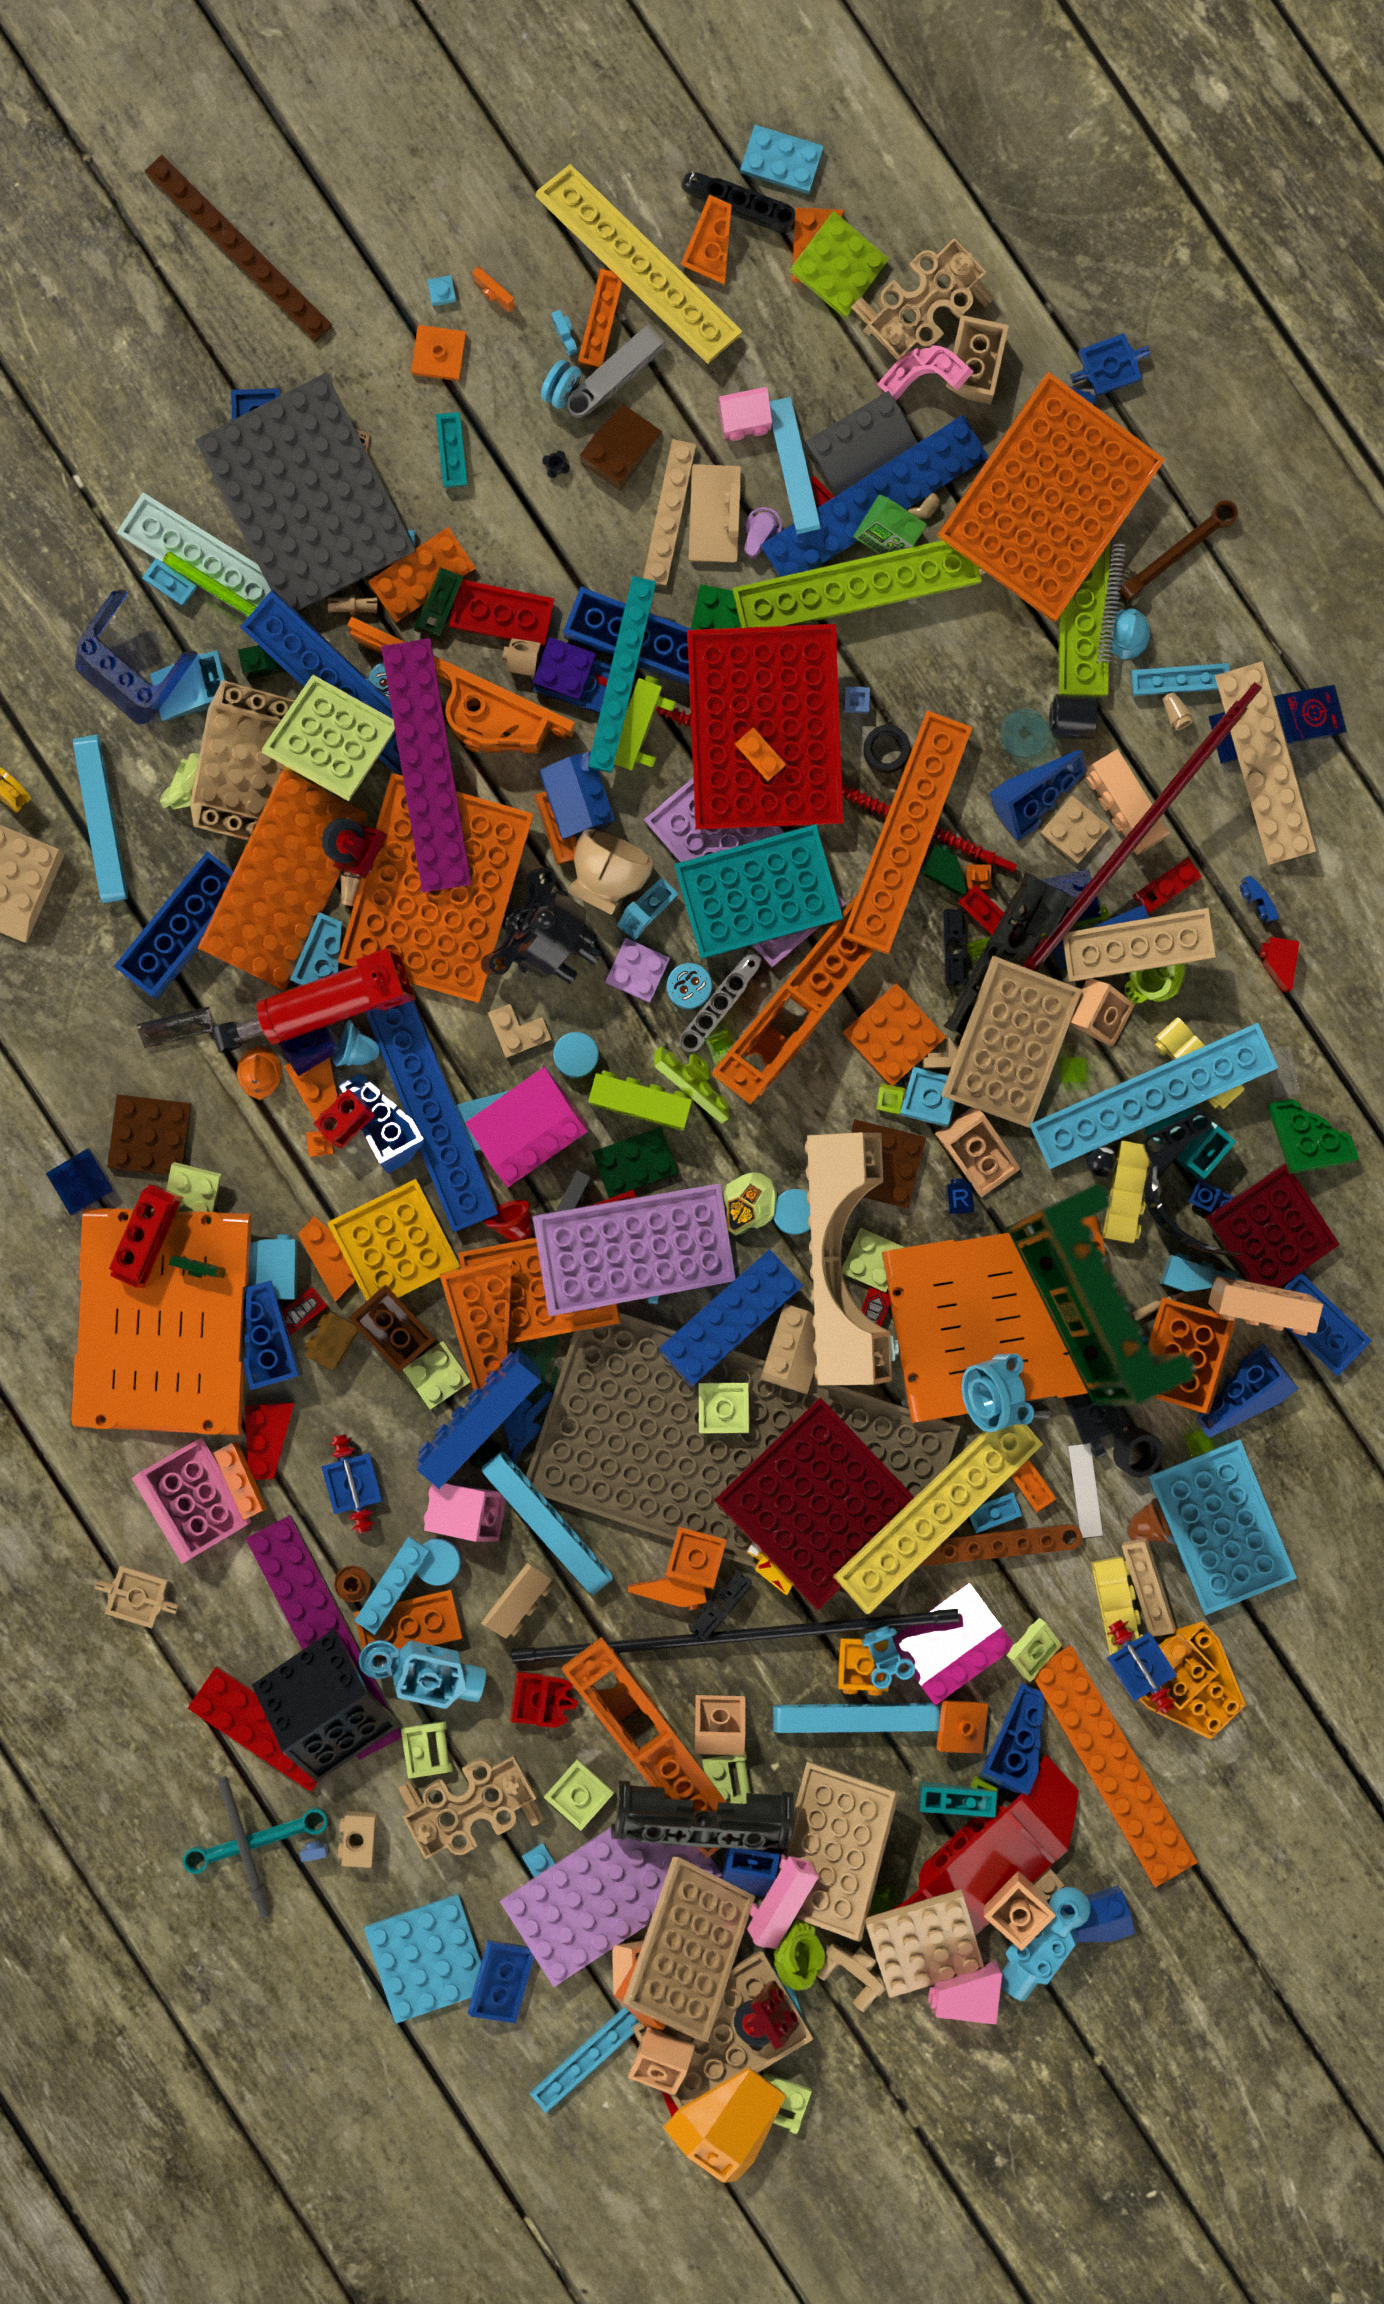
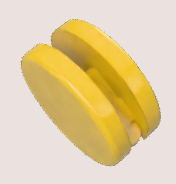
(12, 792)

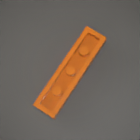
(600, 319)

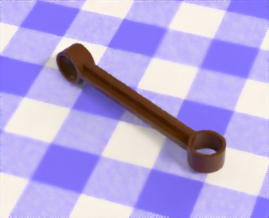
(1177, 551)

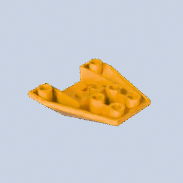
(1204, 1681)
(727, 2124)

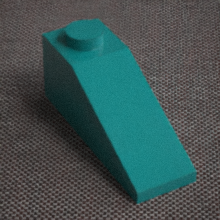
(956, 1799)

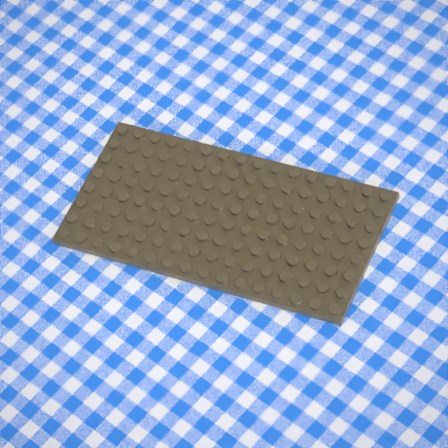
(631, 1447)

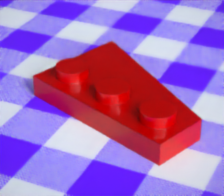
(265, 1437)

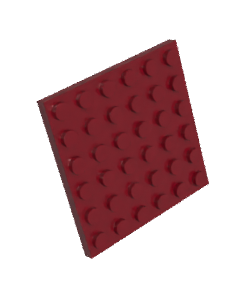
(814, 1501)

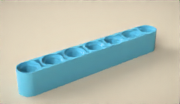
(100, 818)
(547, 1523)
(856, 1717)

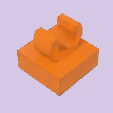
(978, 875)
(318, 1144)

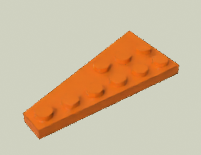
(480, 1313)

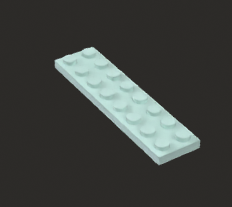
(161, 530)

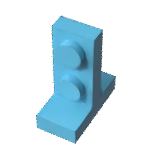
(646, 908)

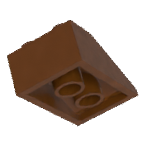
(619, 446)
(392, 1328)

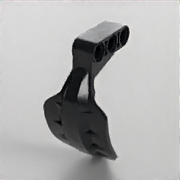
(1159, 1164)

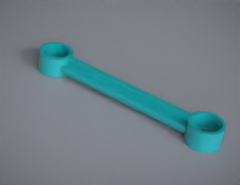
(256, 1840)

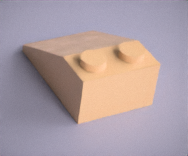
(978, 1151)

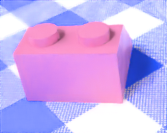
(745, 414)

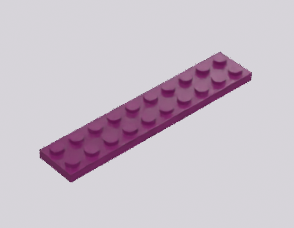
(426, 765)
(307, 1599)

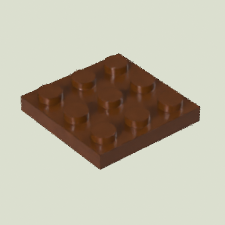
(148, 1134)
(900, 1163)

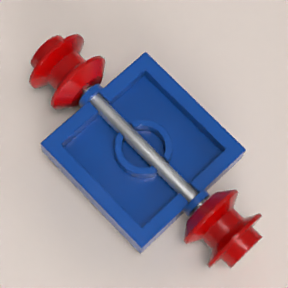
(352, 1483)
(1141, 1666)

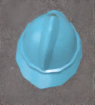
(1130, 633)
(355, 1047)

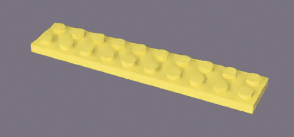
(638, 263)
(935, 1514)

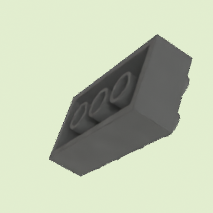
(575, 1191)

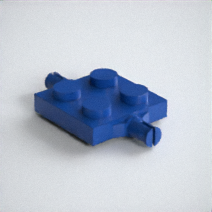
(1110, 365)

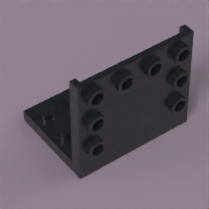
(322, 1707)

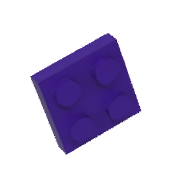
(564, 669)

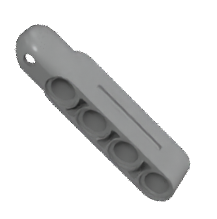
(616, 372)
(742, 972)

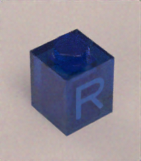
(959, 1197)

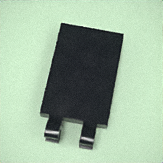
(1095, 1421)

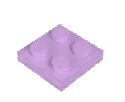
(637, 970)

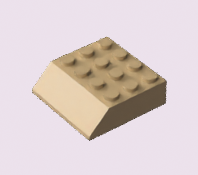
(25, 881)

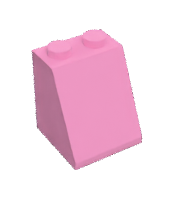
(465, 1512)
(968, 1995)

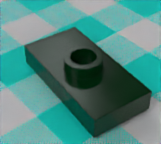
(197, 1268)

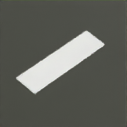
(1085, 1490)

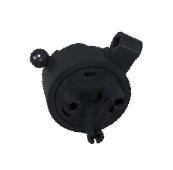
(543, 933)

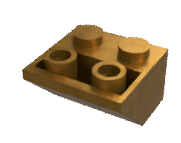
(331, 1341)

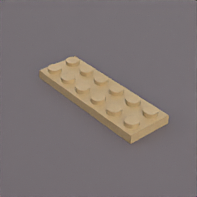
(1140, 945)

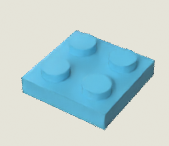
(924, 1098)

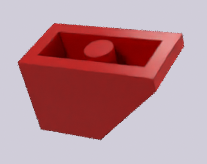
(1280, 960)

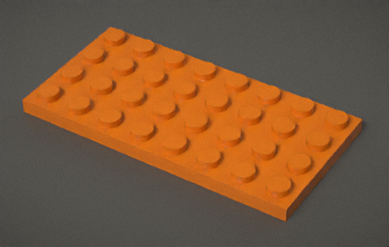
(278, 882)

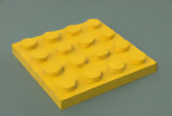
(393, 1242)

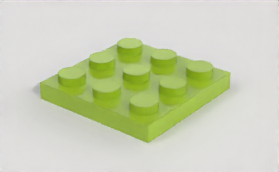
(838, 264)

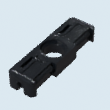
(954, 963)
(710, 1618)

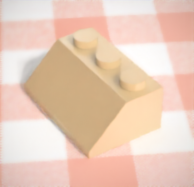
(981, 348)
(791, 1351)
(518, 1600)

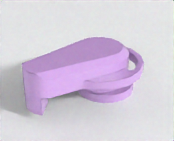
(760, 530)

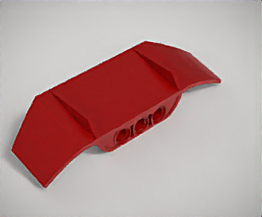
(993, 1849)

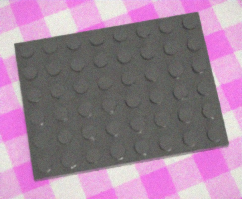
(305, 494)

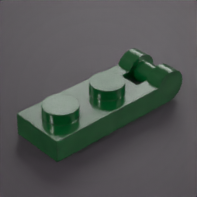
(438, 602)

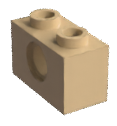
(365, 1825)

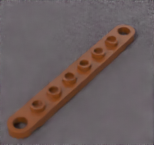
(1003, 1544)

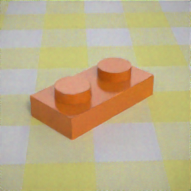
(760, 754)

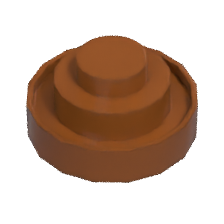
(352, 1583)

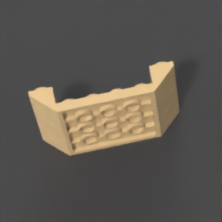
(231, 770)

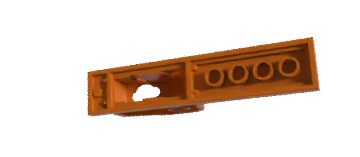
(498, 711)
(813, 987)
(662, 1760)

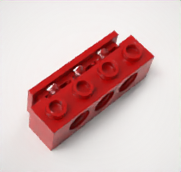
(155, 1232)

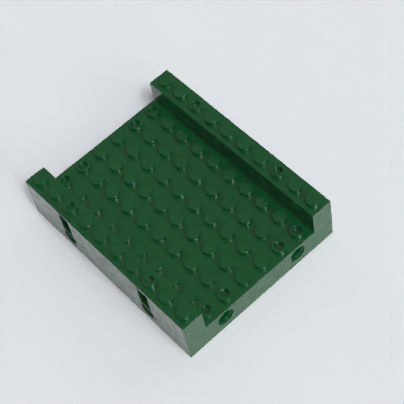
(1087, 1306)

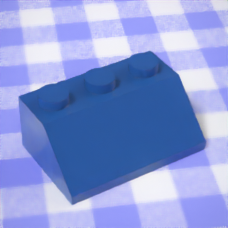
(576, 796)

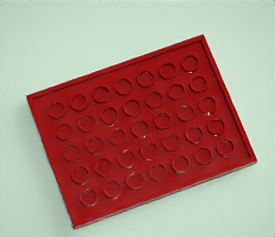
(788, 692)

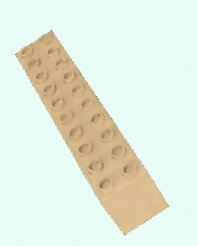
(847, 1342)

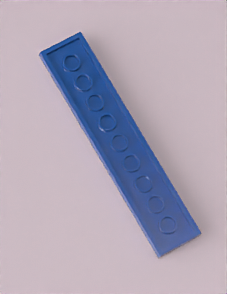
(902, 480)
(307, 653)
(433, 1109)

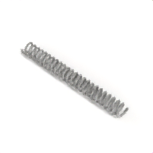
(1111, 602)

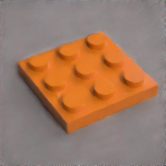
(893, 1035)

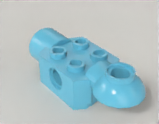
(424, 1672)
(1048, 1949)

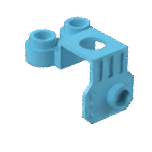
(888, 1660)

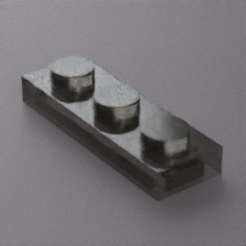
(176, 1027)

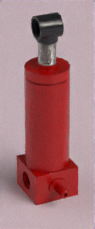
(374, 983)

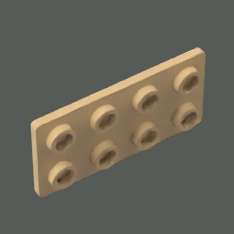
(714, 513)

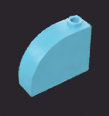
(276, 1262)

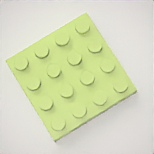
(330, 737)

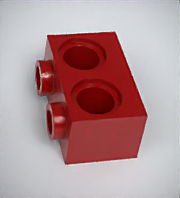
(347, 1122)

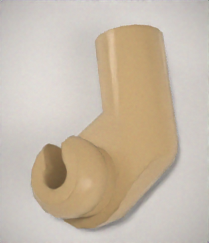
(927, 508)

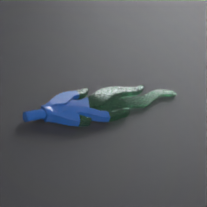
(519, 1424)

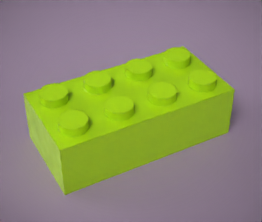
(640, 1101)

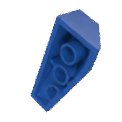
(268, 1343)

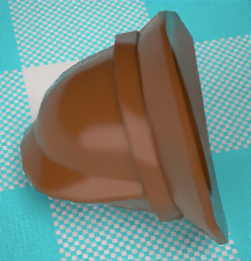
(1150, 1524)

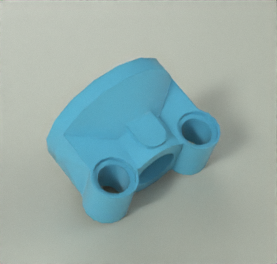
(996, 1393)

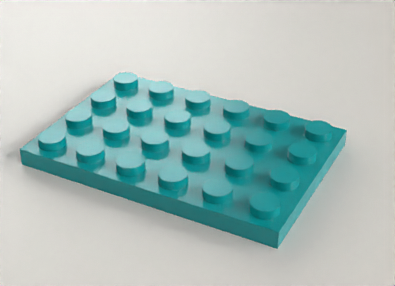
(758, 891)

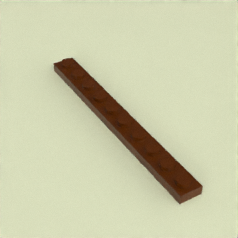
(238, 248)

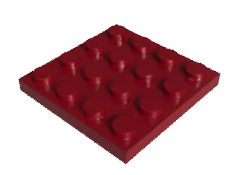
(1272, 1229)

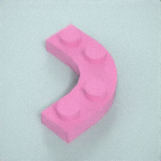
(924, 361)

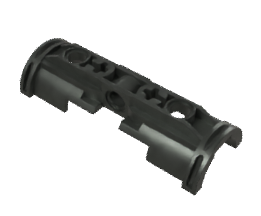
(1041, 914)
(757, 1825)

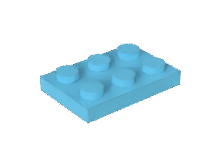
(781, 159)

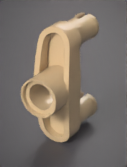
(861, 1966)

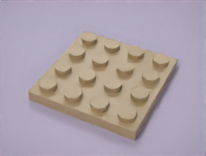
(924, 1943)

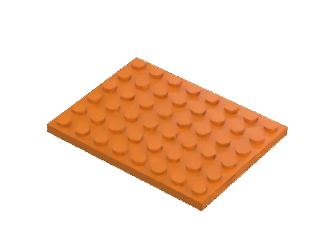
(1050, 497)
(446, 929)

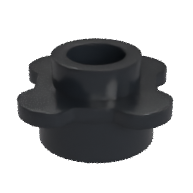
(557, 457)

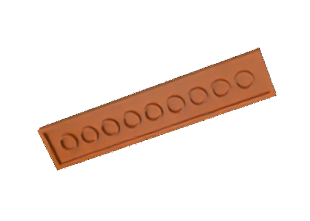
(907, 832)
(1113, 1767)

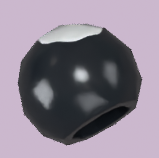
(1102, 1162)

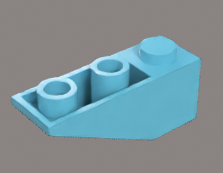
(1190, 1276)

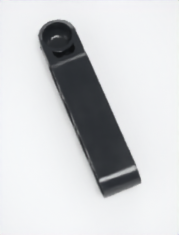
(705, 185)

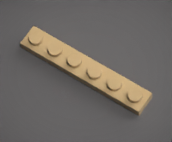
(669, 512)

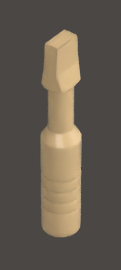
(1152, 1307)

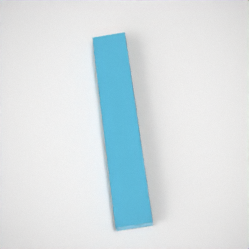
(794, 466)
(584, 2060)

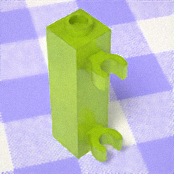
(638, 720)

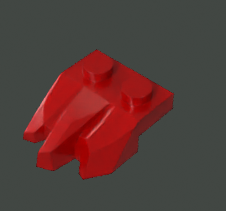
(540, 1700)

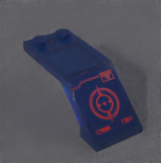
(1303, 716)

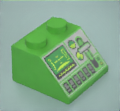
(889, 527)

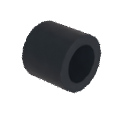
(1073, 716)

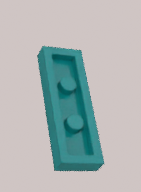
(451, 450)

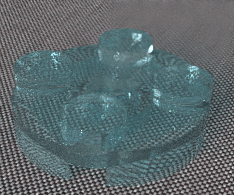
(1035, 725)

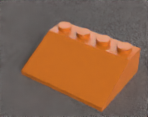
(1203, 1338)

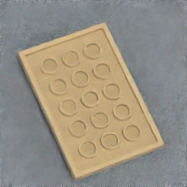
(1011, 1042)
(843, 1833)
(689, 1949)
(725, 2051)

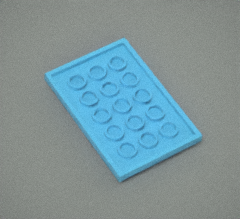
(1222, 1527)

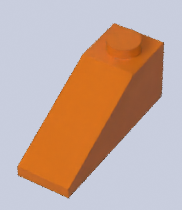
(671, 1591)

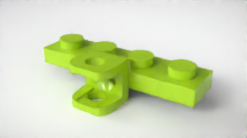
(692, 1080)

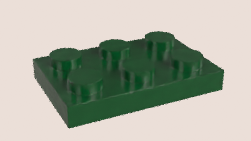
(634, 1162)

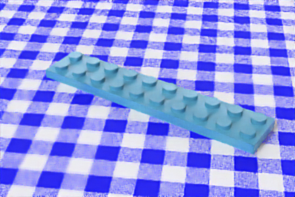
(1154, 1095)

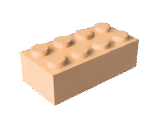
(1123, 798)
(1265, 1304)

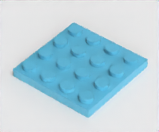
(425, 1957)

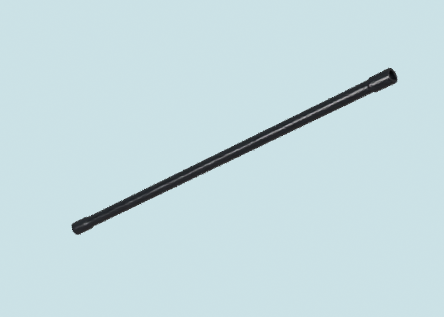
(938, 1617)

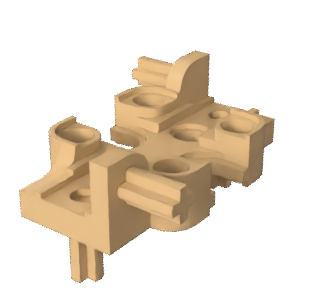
(889, 325)
(425, 1817)

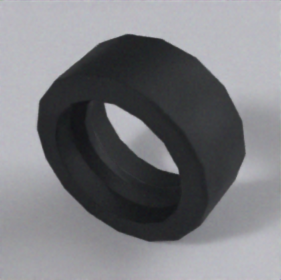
(886, 730)
(1150, 1459)

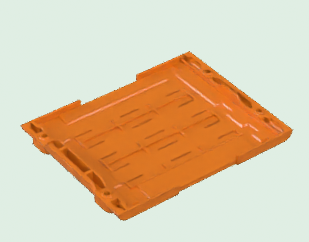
(920, 1321)
(214, 1355)

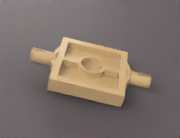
(136, 1596)

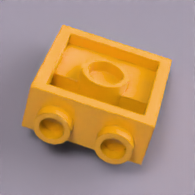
(857, 1665)

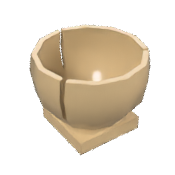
(608, 869)

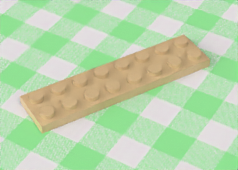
(1267, 766)

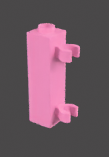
(782, 1902)

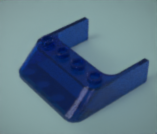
(115, 677)

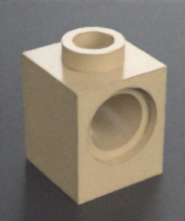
(522, 656)

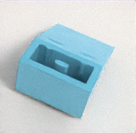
(195, 687)

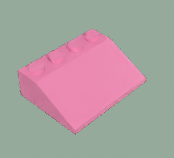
(190, 1500)

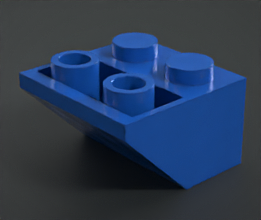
(751, 1869)

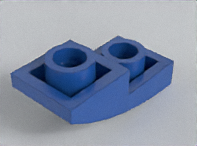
(1254, 892)
(1208, 1197)

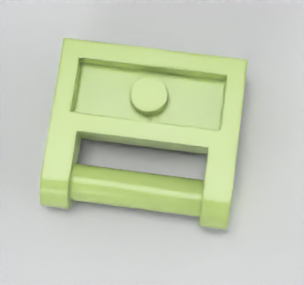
(418, 1751)
(718, 1772)
(795, 2101)

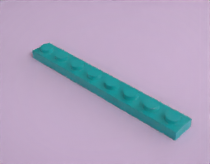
(622, 674)

